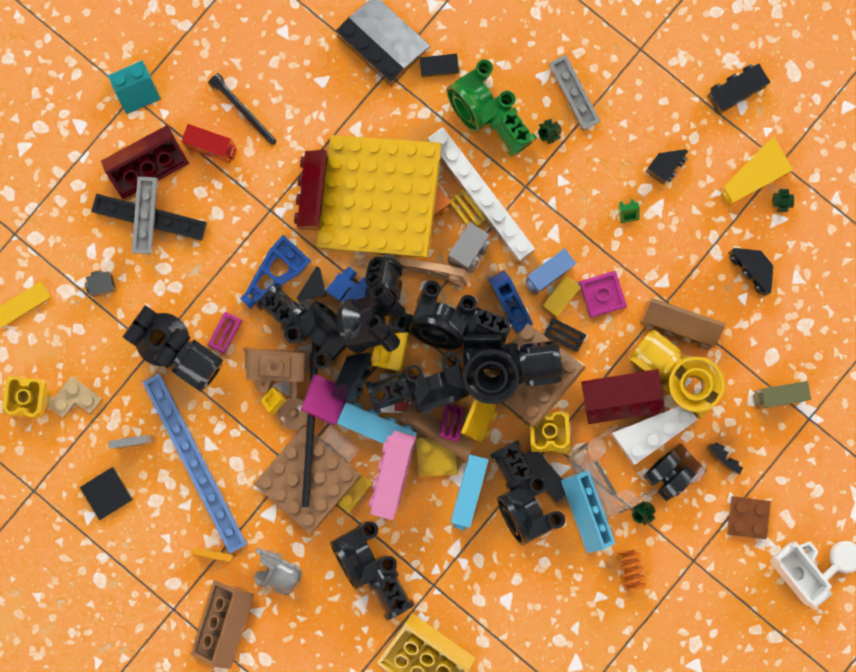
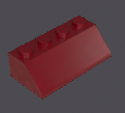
(151, 156)
(312, 190)
(623, 396)

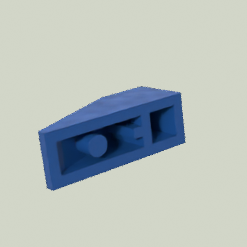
(510, 300)

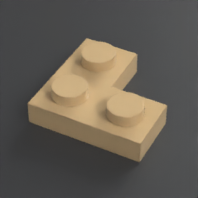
(74, 393)

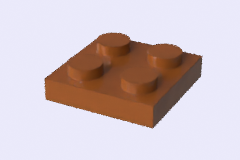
(748, 517)

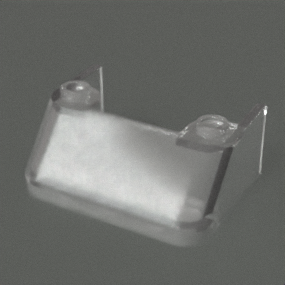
(586, 458)

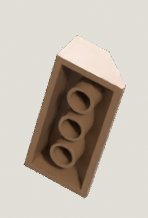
(682, 323)
(222, 625)

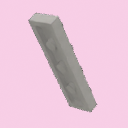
(574, 92)
(144, 215)

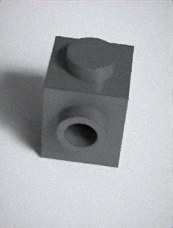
(100, 284)

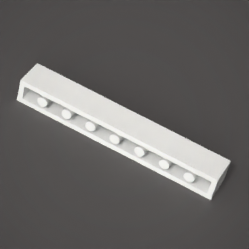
(482, 196)

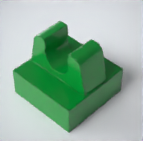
(629, 212)

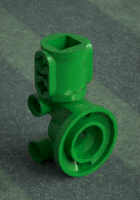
(478, 108)

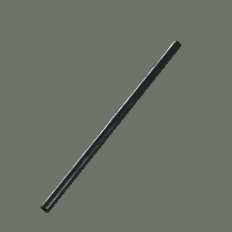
(309, 441)

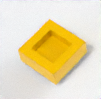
(273, 400)

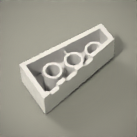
(648, 435)

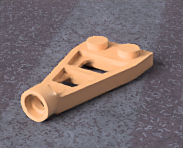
(454, 274)

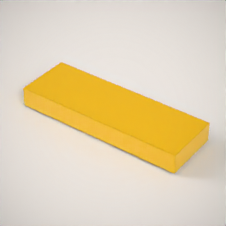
(23, 303)

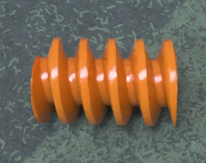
(631, 569)

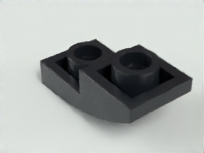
(718, 452)

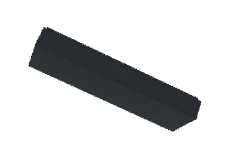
(544, 469)

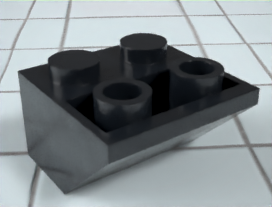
(352, 377)

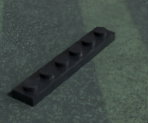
(164, 220)

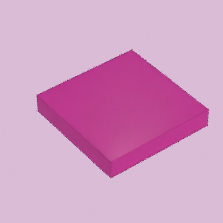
(602, 294)
(320, 401)

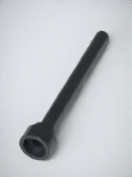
(217, 82)

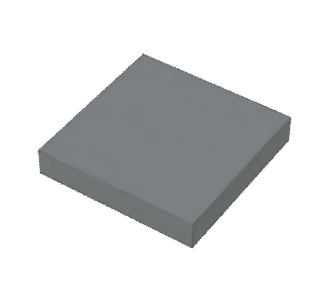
(130, 442)

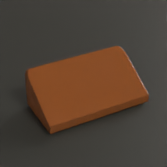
(689, 459)

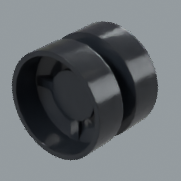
(673, 480)

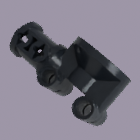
(363, 319)
(317, 323)
(444, 326)
(188, 359)
(532, 364)
(427, 391)
(519, 505)
(362, 568)

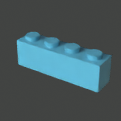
(370, 424)
(588, 511)

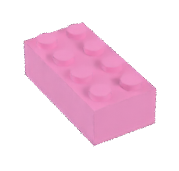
(392, 474)

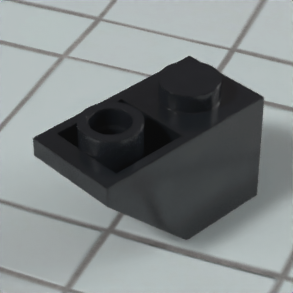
(665, 163)

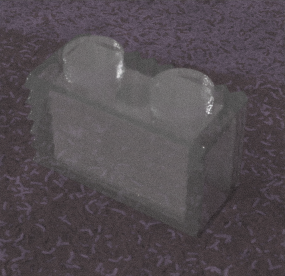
(340, 444)

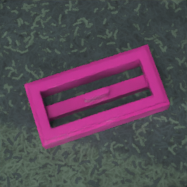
(232, 335)
(454, 410)

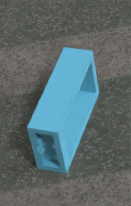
(469, 492)

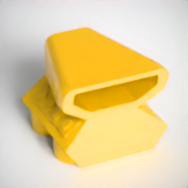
(391, 360)
(25, 397)
(551, 434)

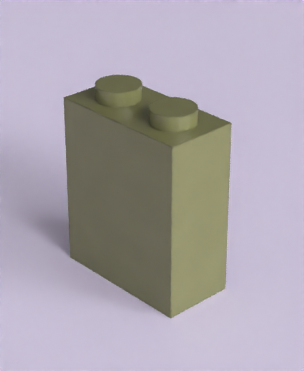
(781, 395)

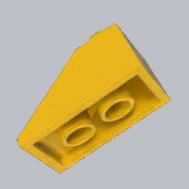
(478, 420)

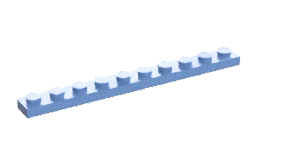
(194, 463)

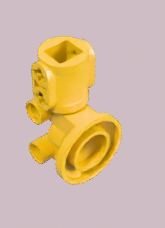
(675, 370)

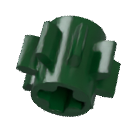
(549, 131)
(783, 200)
(643, 513)

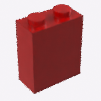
(209, 143)

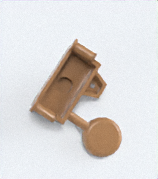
(280, 365)

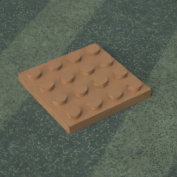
(536, 401)
(329, 481)

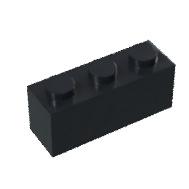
(738, 88)

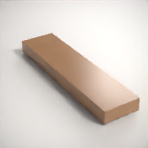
(431, 428)

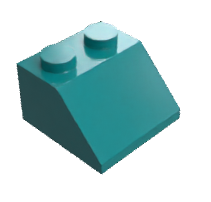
(134, 87)

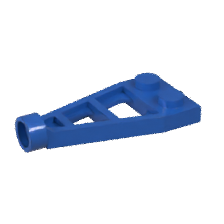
(290, 255)

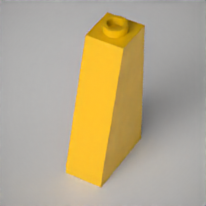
(761, 170)

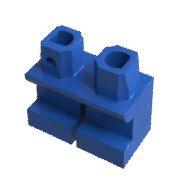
(343, 283)

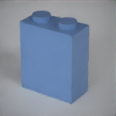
(550, 272)

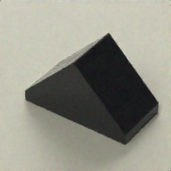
(313, 288)

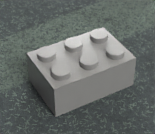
(469, 247)

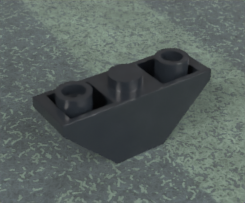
(754, 267)

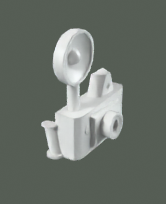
(804, 577)

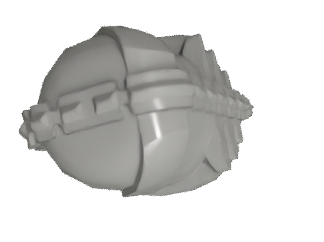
(280, 573)

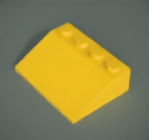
(423, 649)

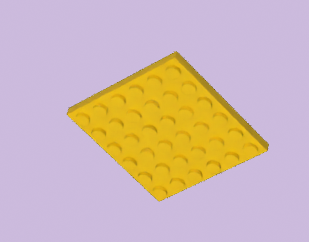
(379, 196)

